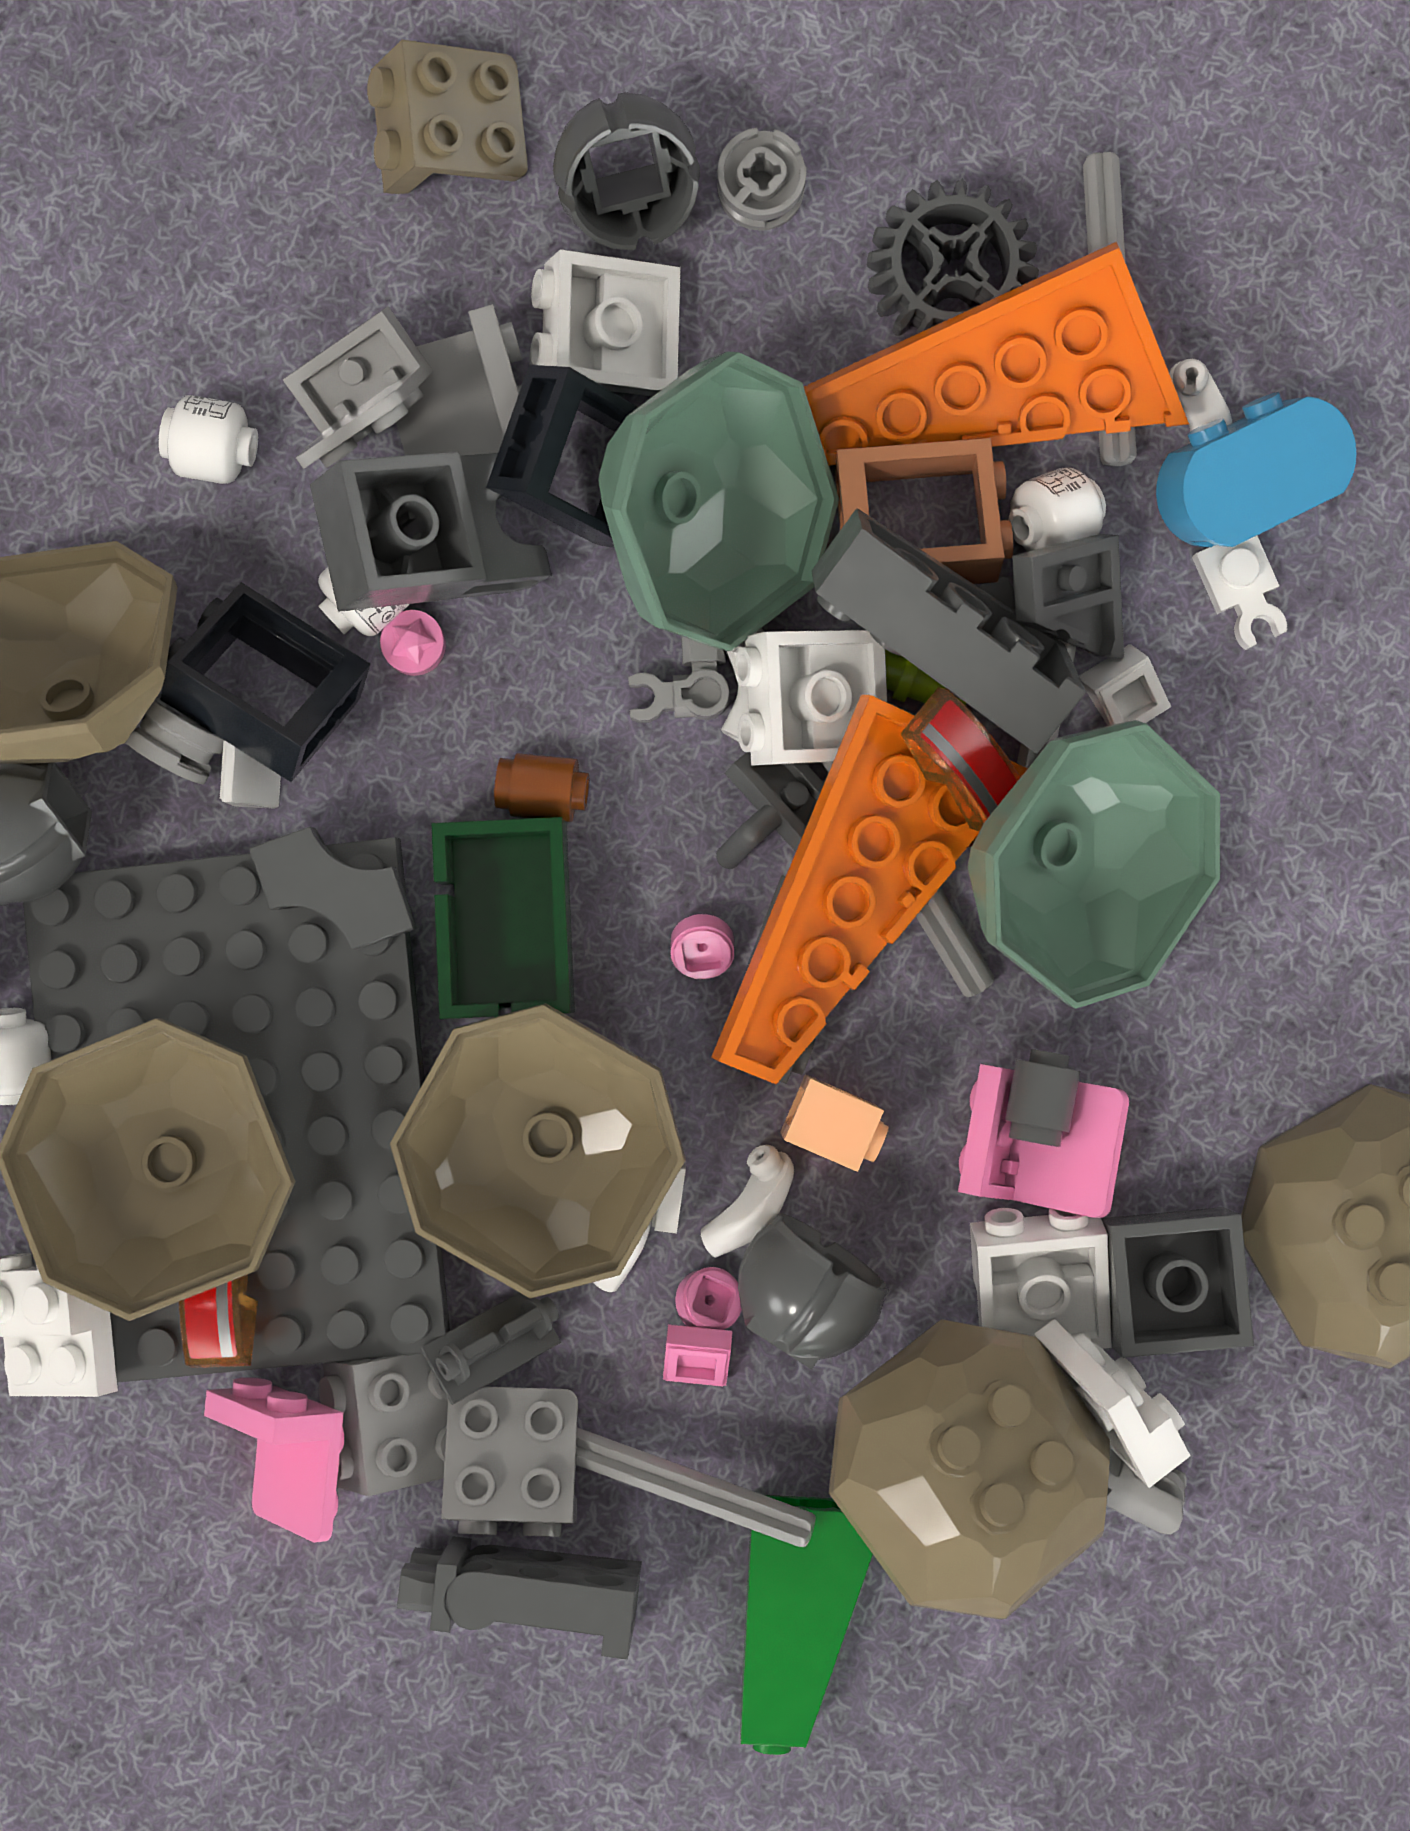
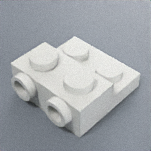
(609, 320)
(805, 691)
(1042, 1272)
(51, 1337)
(1138, 1426)

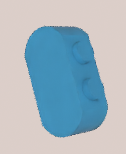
(1255, 470)

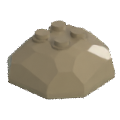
(79, 649)
(537, 1150)
(145, 1169)
(1334, 1226)
(970, 1469)

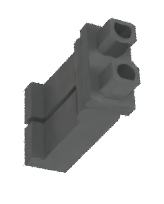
(524, 1589)

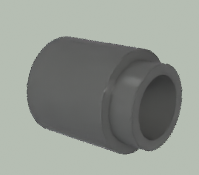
(1042, 1098)

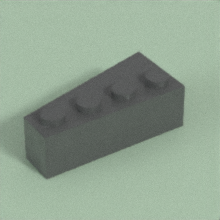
(948, 629)

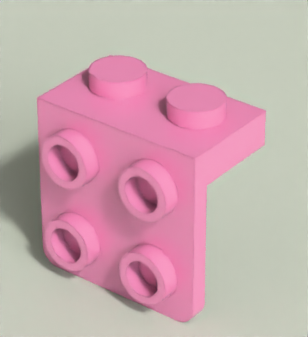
(1066, 1178)
(294, 1452)

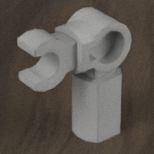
(695, 695)

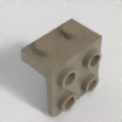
(446, 115)

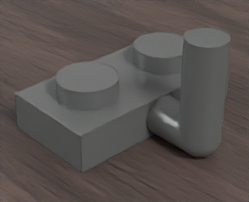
(784, 803)

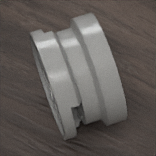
(761, 179)
(175, 742)

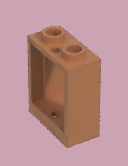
(973, 562)

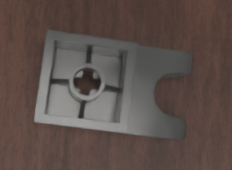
(418, 532)

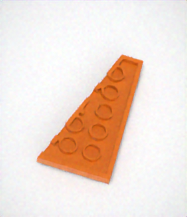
(1016, 369)
(857, 881)

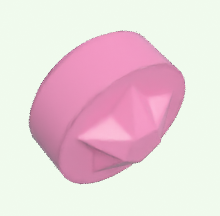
(413, 643)
(702, 946)
(708, 1299)

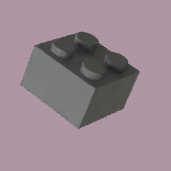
(1178, 1282)

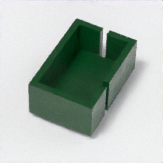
(509, 919)

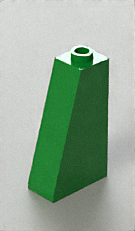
(796, 1624)

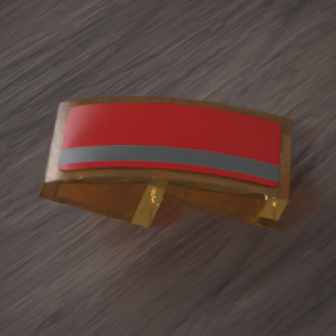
(962, 754)
(219, 1326)

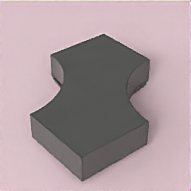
(304, 873)

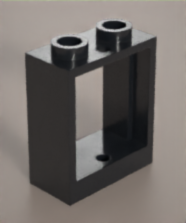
(537, 440)
(288, 642)

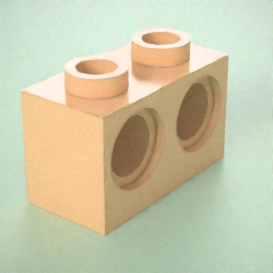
(834, 1124)

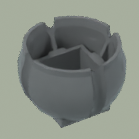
(635, 202)
(40, 831)
(806, 1294)

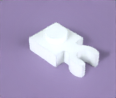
(1238, 580)

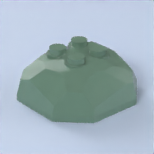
(719, 500)
(1097, 862)

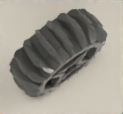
(972, 287)

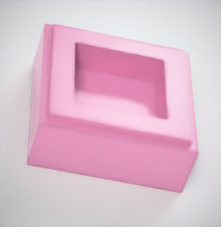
(697, 1355)

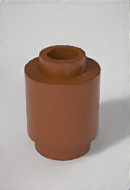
(541, 786)

